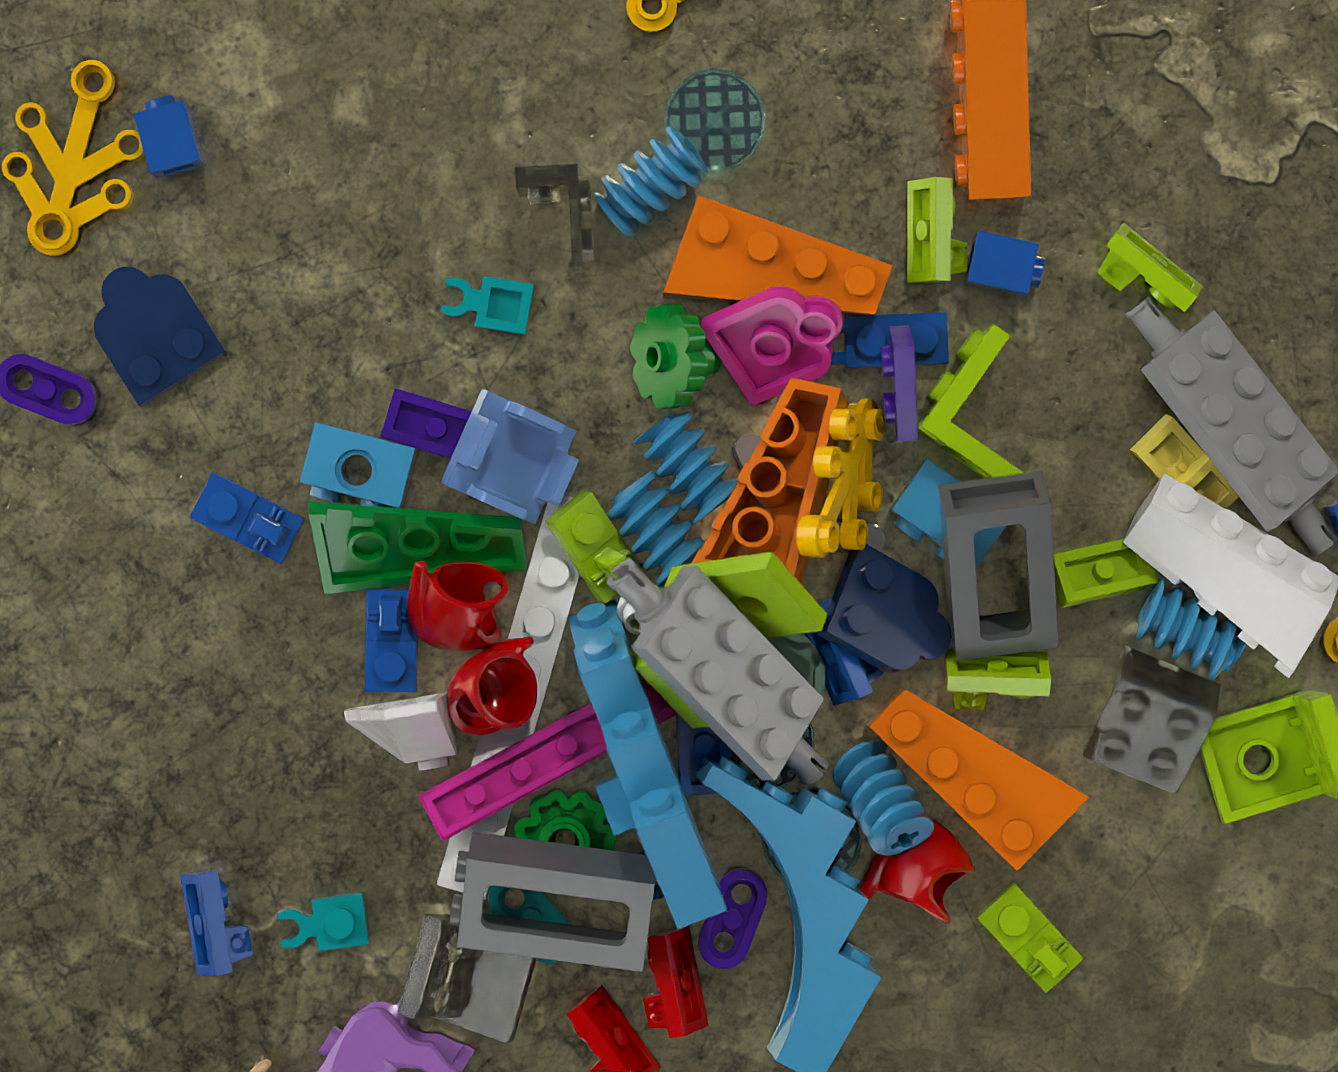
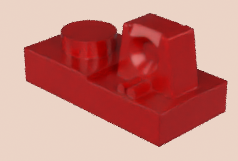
(680, 1001)
(610, 1035)

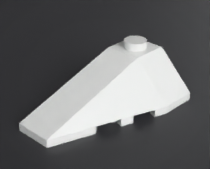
(410, 729)

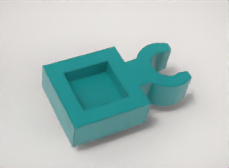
(499, 304)
(335, 922)

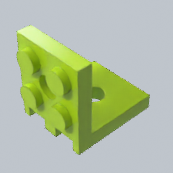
(949, 395)
(763, 594)
(1302, 748)

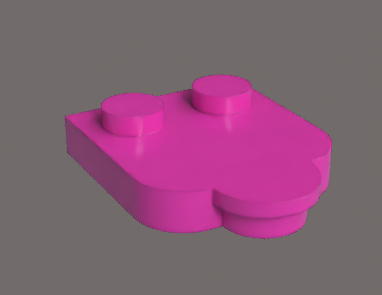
(774, 339)

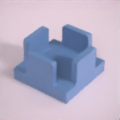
(512, 457)

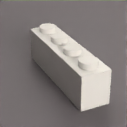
(1234, 569)

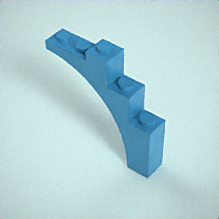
(644, 765)
(826, 982)

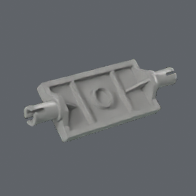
(1239, 421)
(724, 670)

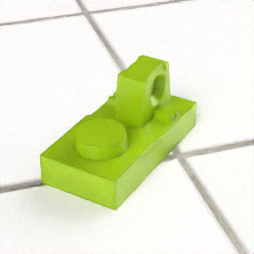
(930, 250)
(1134, 256)
(590, 542)
(1100, 573)
(1014, 674)
(1029, 937)

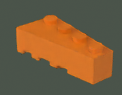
(993, 98)
(738, 255)
(778, 481)
(988, 785)

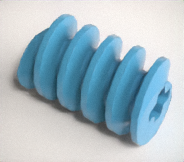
(651, 182)
(688, 464)
(654, 527)
(1189, 630)
(881, 799)

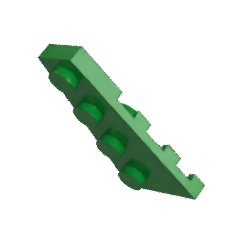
(380, 545)

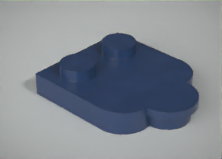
(153, 332)
(885, 613)

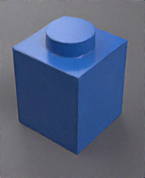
(169, 136)
(1003, 264)

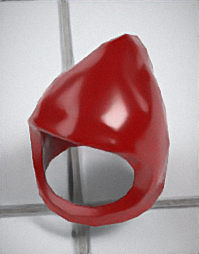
(450, 605)
(493, 689)
(921, 872)

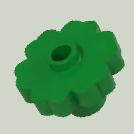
(671, 356)
(577, 814)

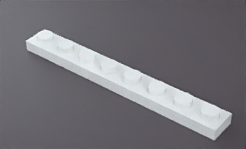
(539, 615)

